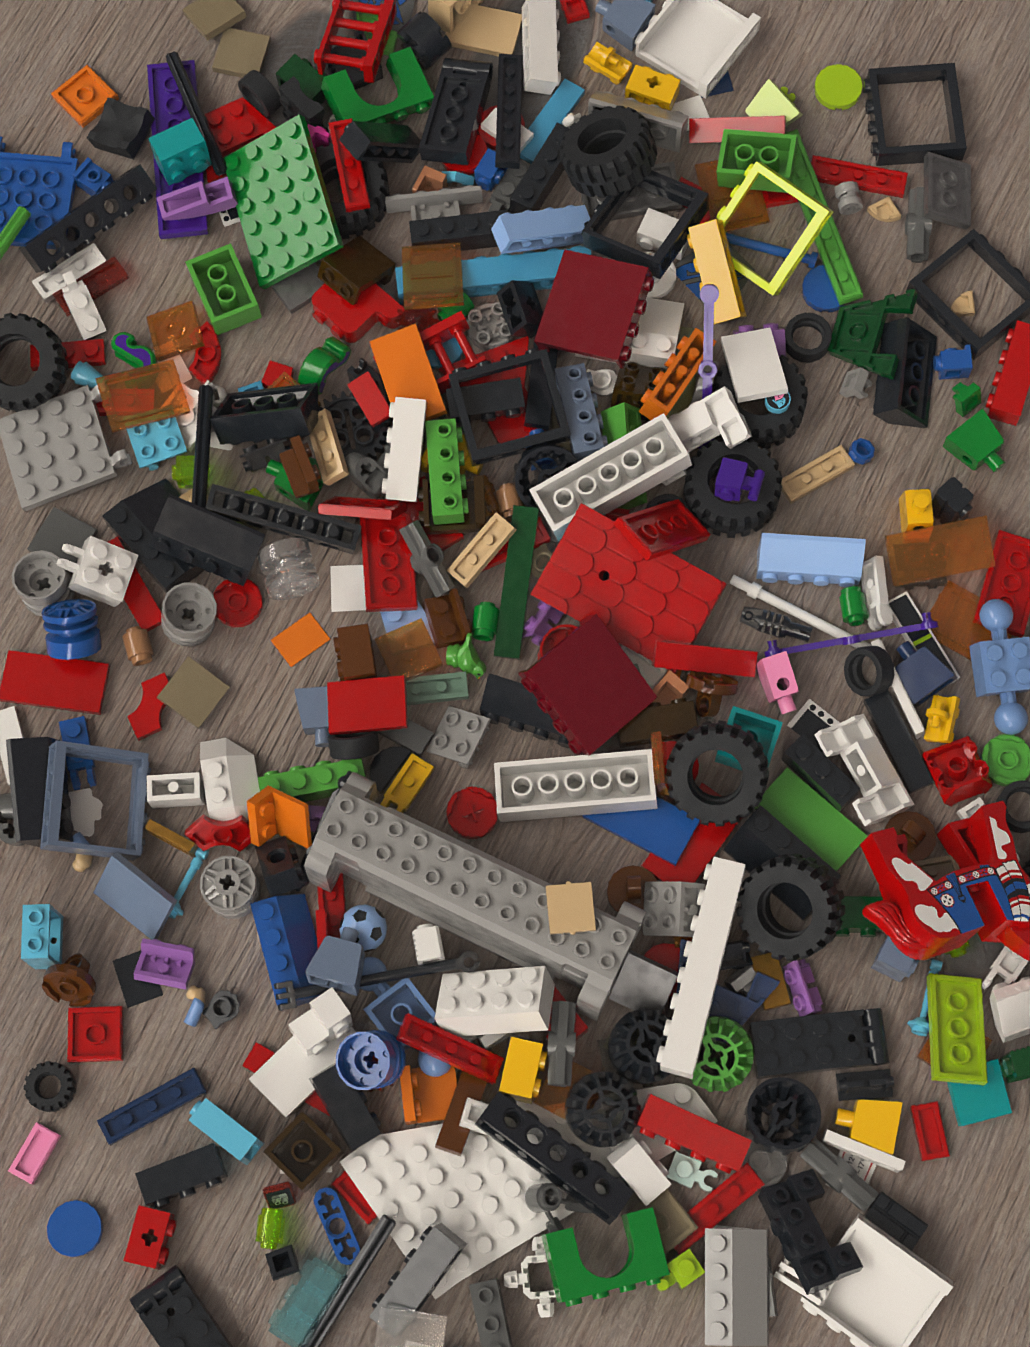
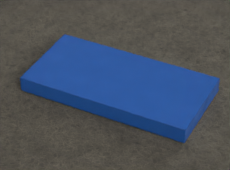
(657, 831)

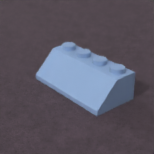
(810, 559)

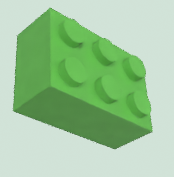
(744, 147)
(223, 289)

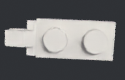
(82, 307)

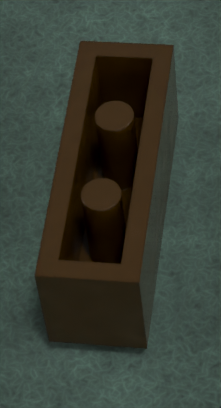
(670, 719)

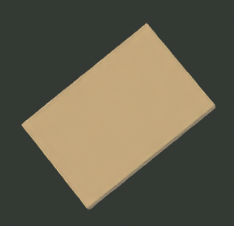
(487, 31)

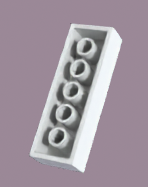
(613, 474)
(575, 785)

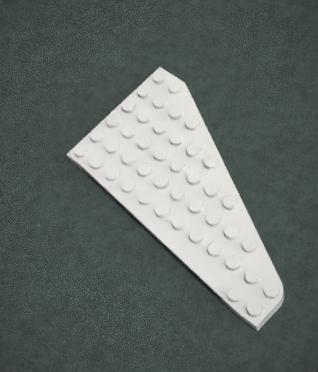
(484, 1188)

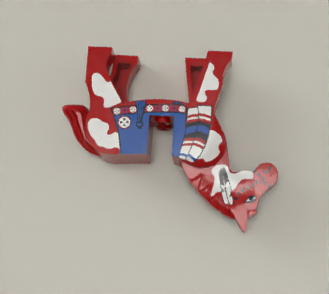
(981, 897)

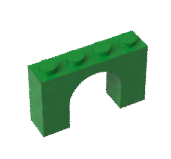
(411, 86)
(644, 1262)

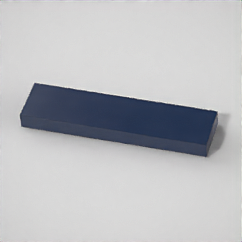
(152, 1106)

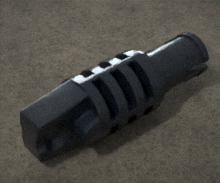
(774, 623)

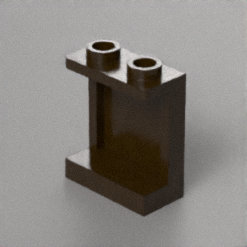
(355, 269)
(473, 521)

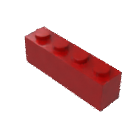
(1013, 379)
(693, 1133)

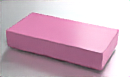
(34, 1153)

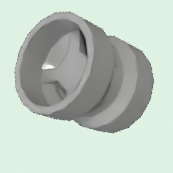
(848, 197)

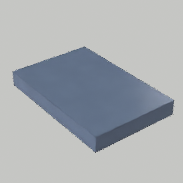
(135, 896)

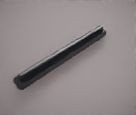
(196, 112)
(202, 446)
(350, 1282)

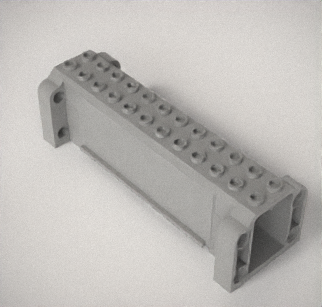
(465, 892)

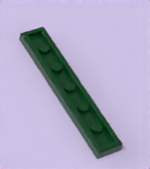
(516, 583)

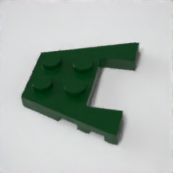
(860, 330)

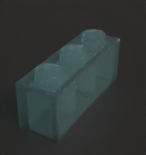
(305, 1302)

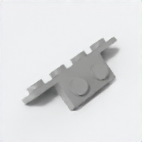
(434, 203)

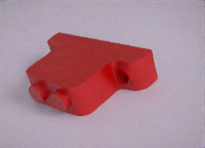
(354, 321)

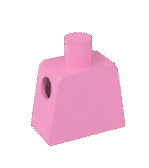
(778, 670)

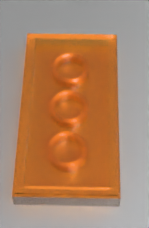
(939, 550)

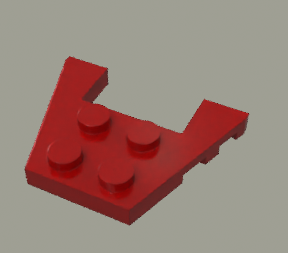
(235, 127)

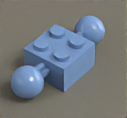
(1002, 666)
(392, 1006)

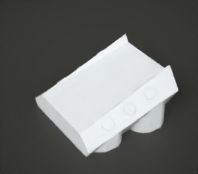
(1011, 1009)

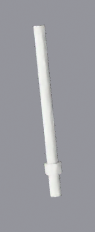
(755, 591)

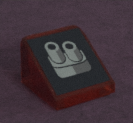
(279, 1195)

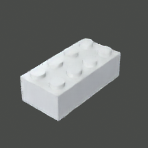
(495, 1001)

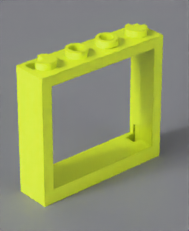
(804, 242)

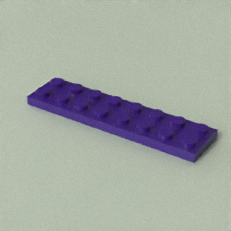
(169, 110)

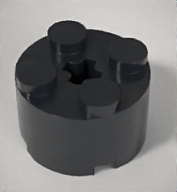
(425, 39)

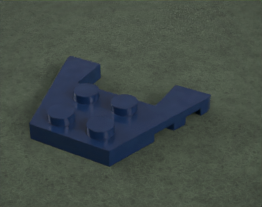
(732, 1004)

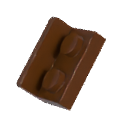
(447, 619)

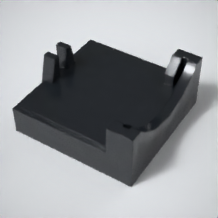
(355, 75)

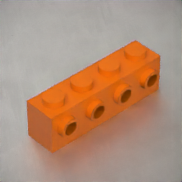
(676, 378)

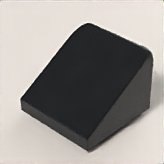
(282, 1262)

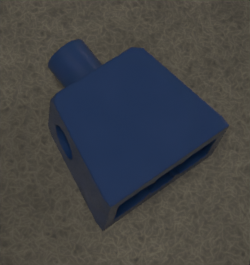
(922, 673)

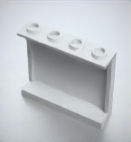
(696, 41)
(888, 1296)

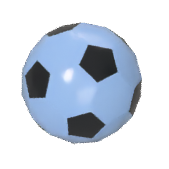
(369, 924)

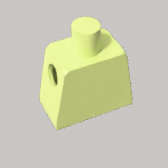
(773, 102)

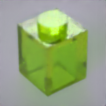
(184, 471)

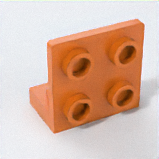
(278, 813)
(426, 1096)

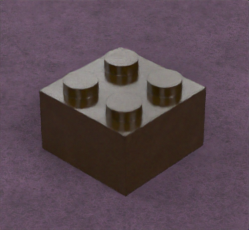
(303, 1152)

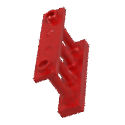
(374, 47)
(436, 335)

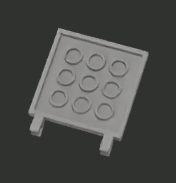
(59, 448)

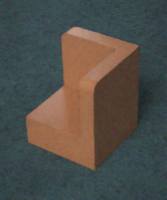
(430, 180)
(670, 688)

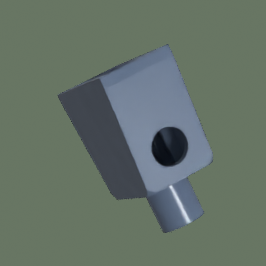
(625, 19)
(314, 713)
(338, 963)

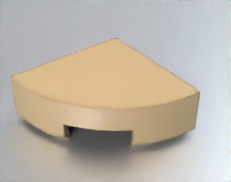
(884, 210)
(964, 305)

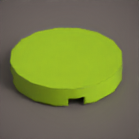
(838, 87)

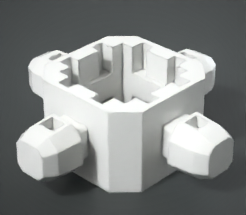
(513, 1279)

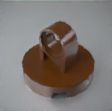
(710, 689)
(918, 831)
(628, 886)
(70, 981)

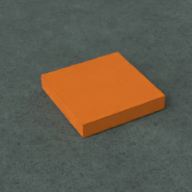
(83, 96)

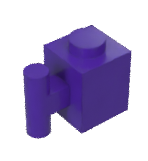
(733, 480)

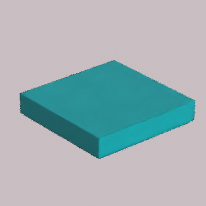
(980, 1102)

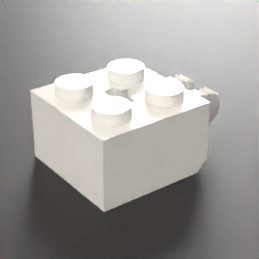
(86, 573)

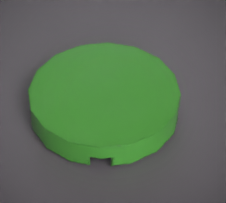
(1007, 759)

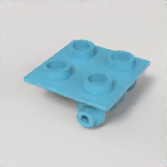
(156, 442)

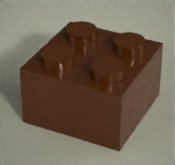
(356, 653)

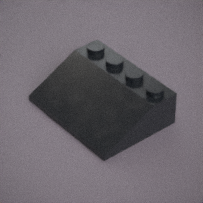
(134, 524)

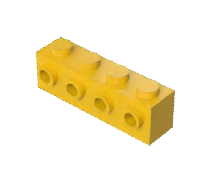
(717, 268)

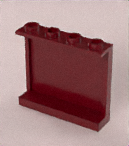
(595, 307)
(588, 686)

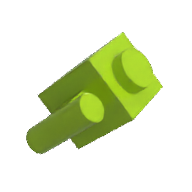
(682, 1271)

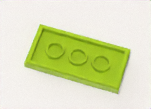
(956, 1029)

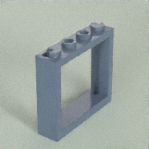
(54, 790)

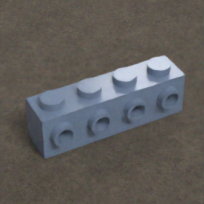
(579, 409)

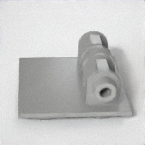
(459, 736)

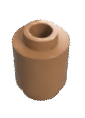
(506, 498)
(138, 646)

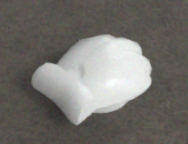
(603, 381)

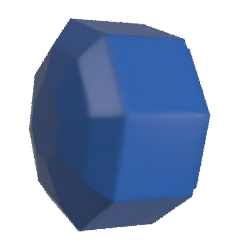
(861, 451)

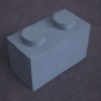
(893, 962)

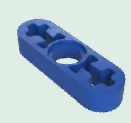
(322, 1209)

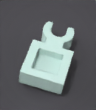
(686, 1171)

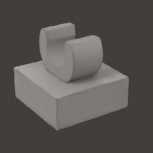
(854, 383)
(741, 980)

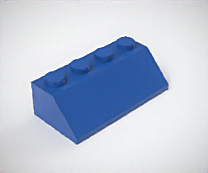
(286, 940)

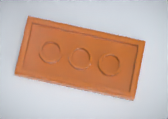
(407, 369)

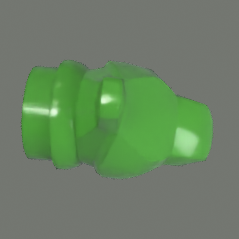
(466, 658)

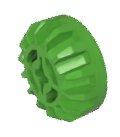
(743, 1049)

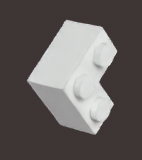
(322, 1023)

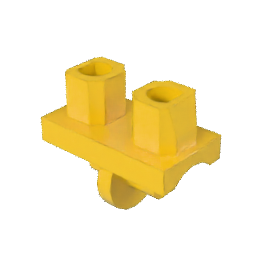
(607, 62)
(941, 719)

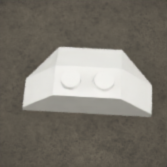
(228, 778)

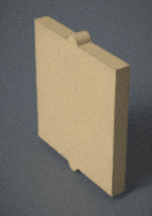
(570, 908)

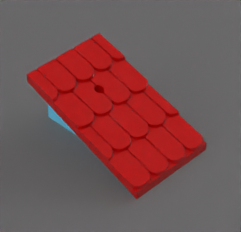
(640, 599)

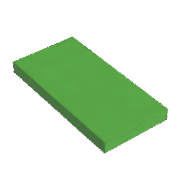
(812, 819)

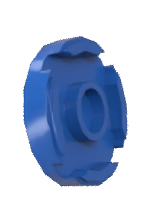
(818, 291)
(74, 1228)

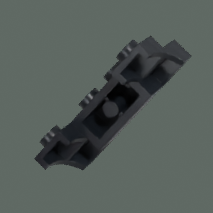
(801, 1234)

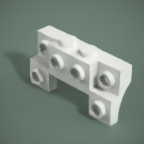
(707, 420)
(869, 766)

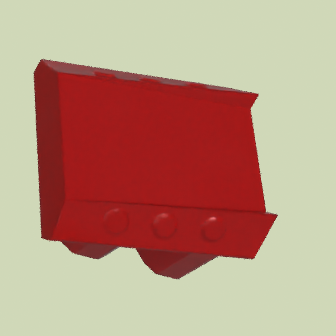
(958, 770)

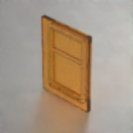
(749, 212)
(432, 276)
(142, 395)
(955, 615)

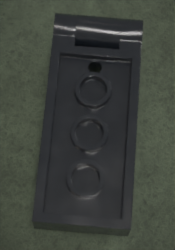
(456, 111)
(819, 1043)
(190, 1324)

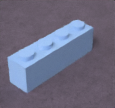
(540, 229)

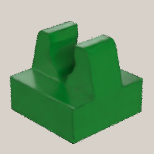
(966, 397)

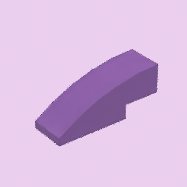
(198, 200)

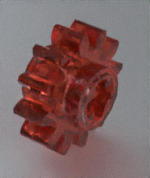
(425, 314)

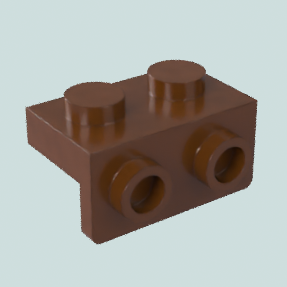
(298, 468)

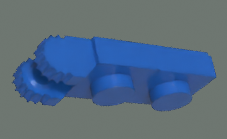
(76, 731)

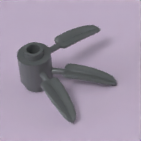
(547, 1198)

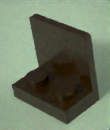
(633, 383)

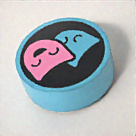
(778, 404)

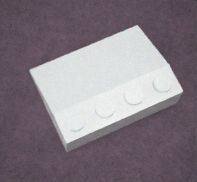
(657, 334)

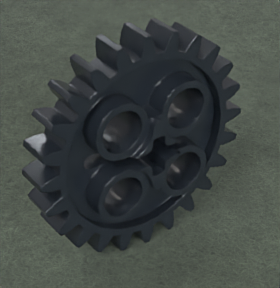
(360, 427)

